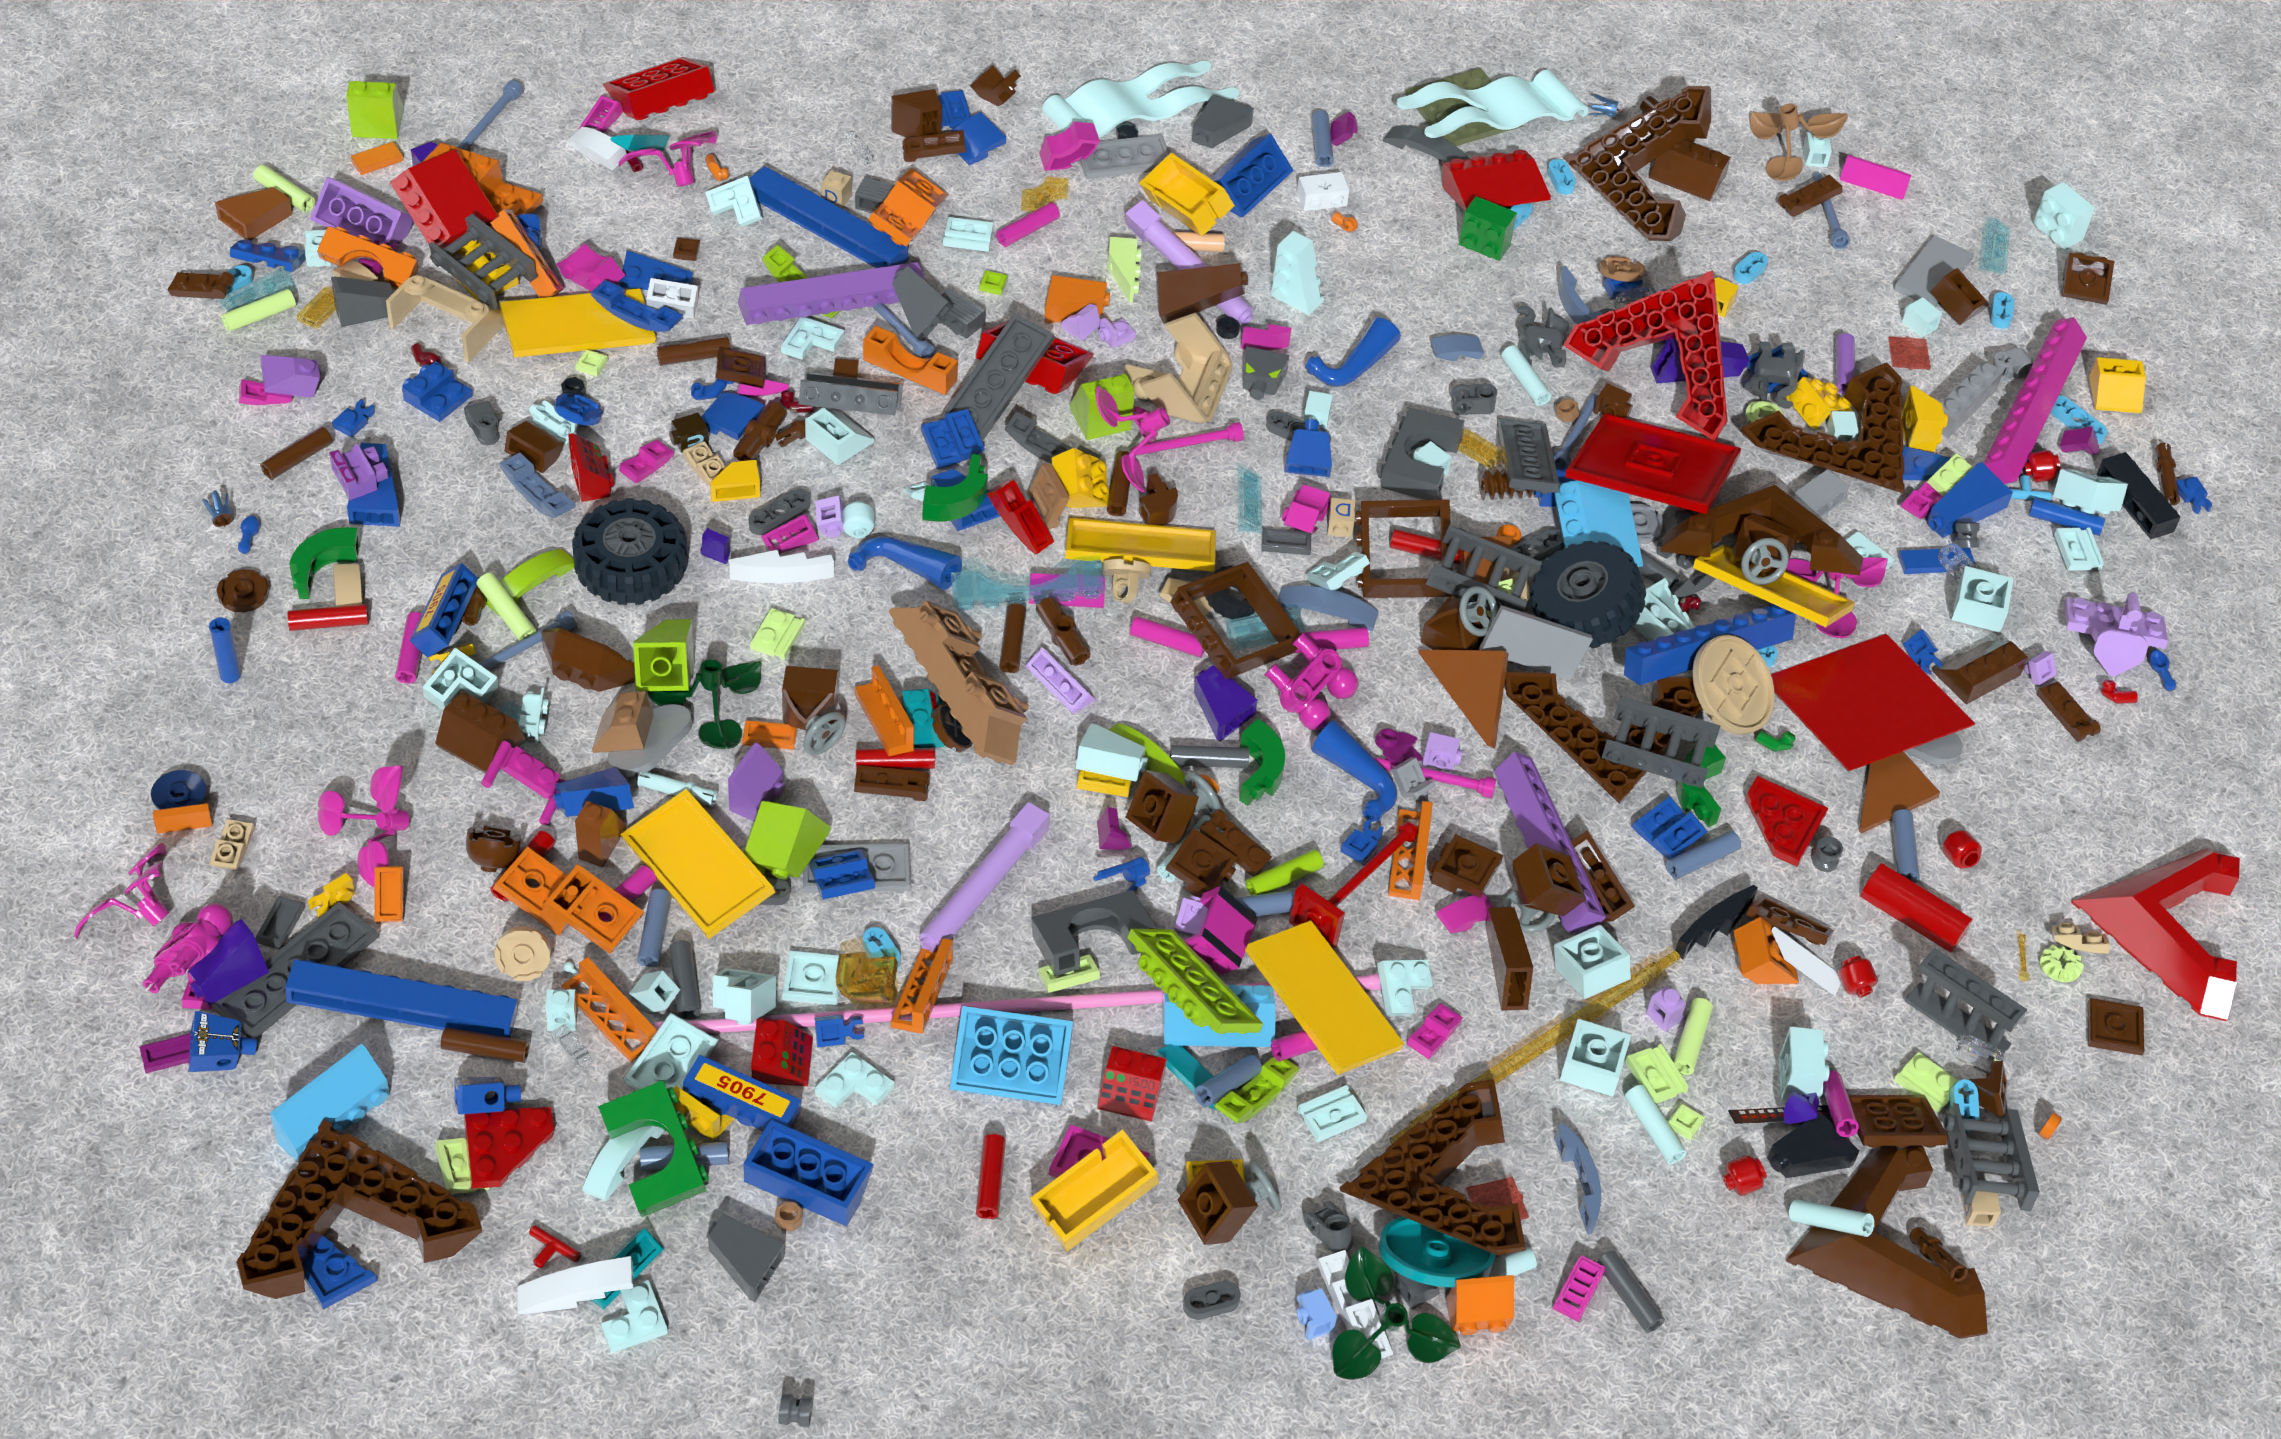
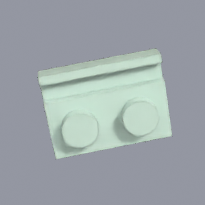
(968, 234)
(2078, 549)
(1332, 1113)

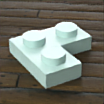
(739, 196)
(809, 333)
(1333, 576)
(1398, 979)
(851, 1076)
(640, 1324)

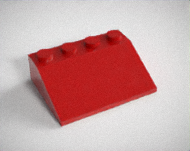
(661, 87)
(1496, 178)
(441, 197)
(1055, 369)

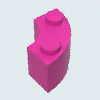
(1070, 146)
(589, 268)
(1307, 508)

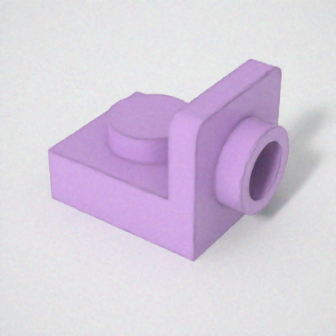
(1115, 333)
(1191, 916)

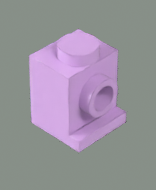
(830, 521)
(1442, 751)
(1671, 1004)

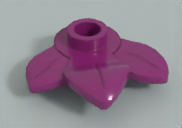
(1397, 746)

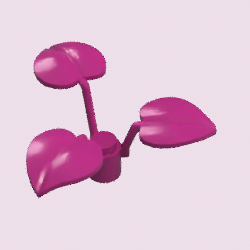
(682, 170)
(1148, 424)
(1871, 575)
(384, 790)
(150, 906)

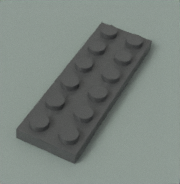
(1001, 373)
(1528, 456)
(328, 941)

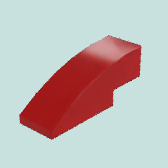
(1020, 516)

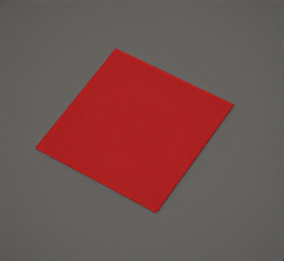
(1868, 702)

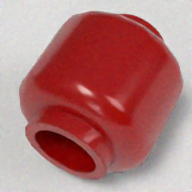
(2042, 466)
(1962, 849)
(1857, 976)
(1744, 1175)

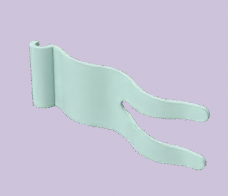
(1112, 102)
(1507, 102)

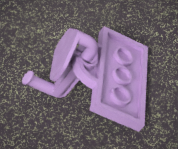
(2119, 633)

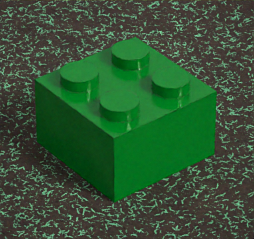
(1487, 228)

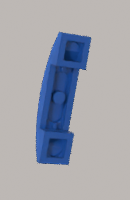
(633, 312)

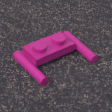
(527, 771)

